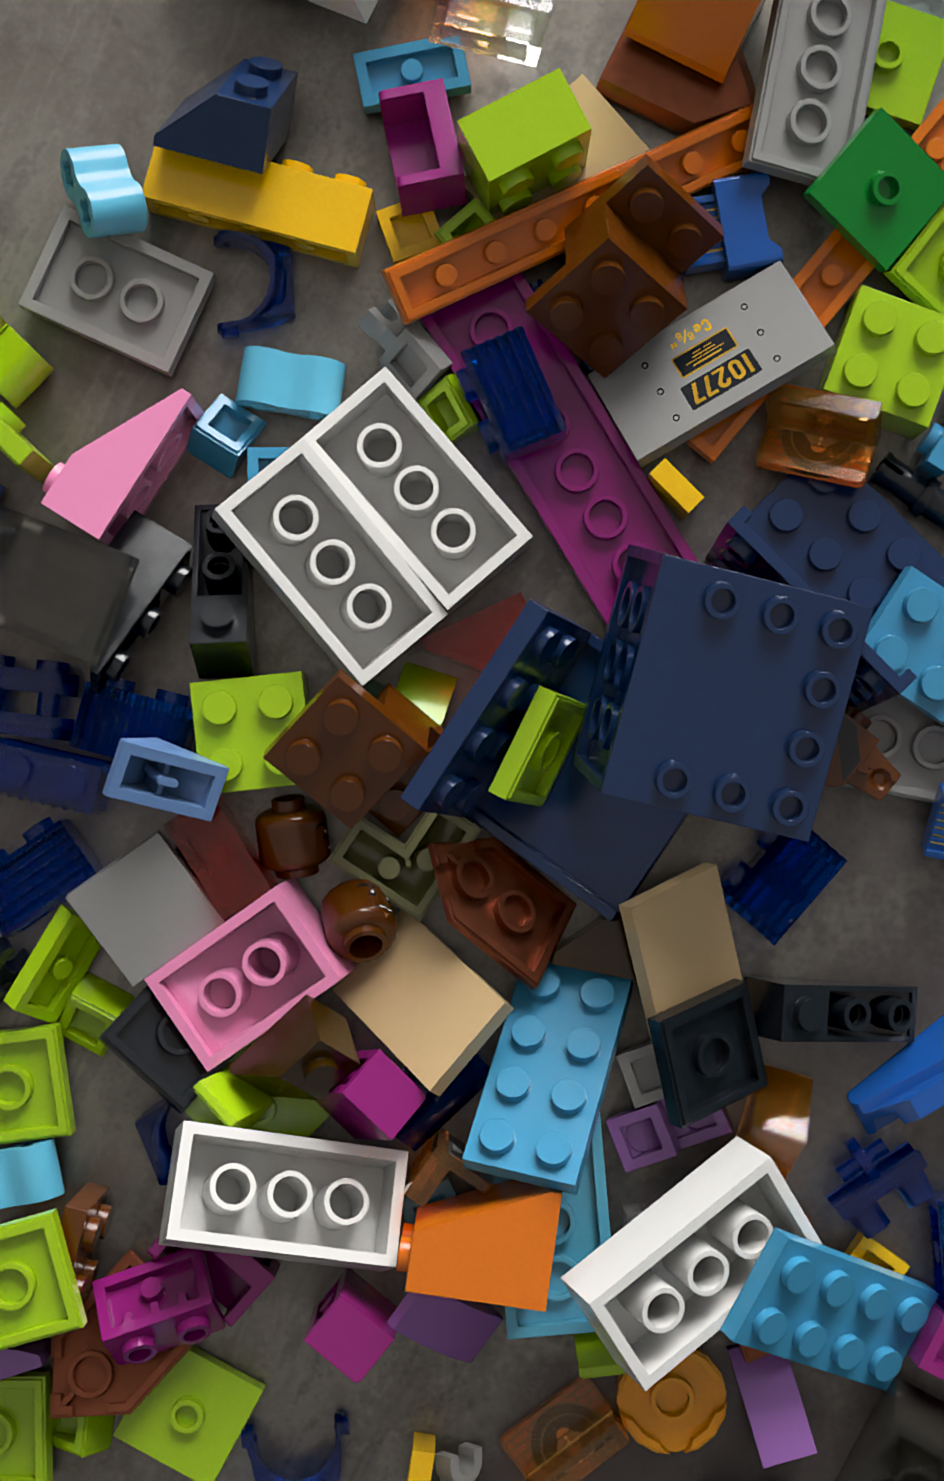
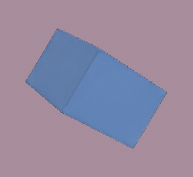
(165, 777)

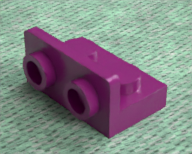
(157, 1306)

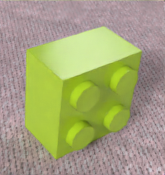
(524, 143)
(889, 356)
(241, 719)

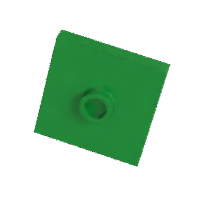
(879, 190)

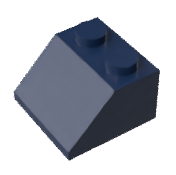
(235, 117)

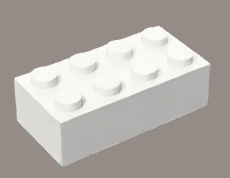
(419, 490)
(328, 563)
(284, 1197)
(683, 1261)

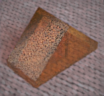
(778, 1117)

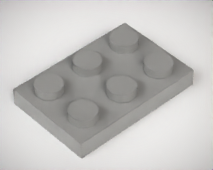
(118, 293)

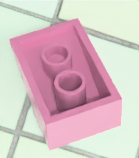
(122, 468)
(248, 973)

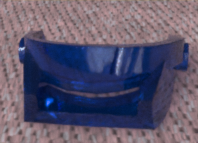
(280, 297)
(154, 1138)
(329, 1472)

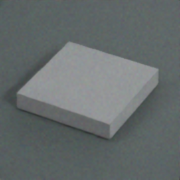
(145, 908)

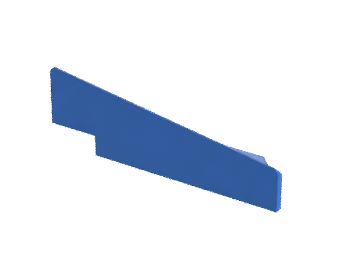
(905, 1085)

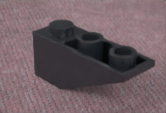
(160, 572)
(220, 602)
(832, 1010)

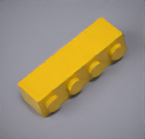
(281, 205)

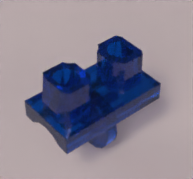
(859, 1195)

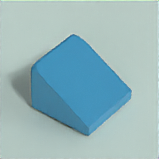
(224, 434)

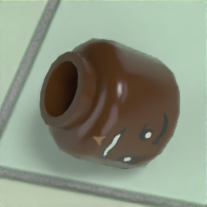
(292, 837)
(358, 920)

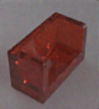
(222, 859)

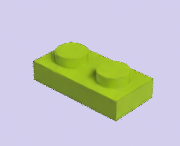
(54, 967)

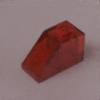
(476, 637)

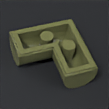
(399, 868)

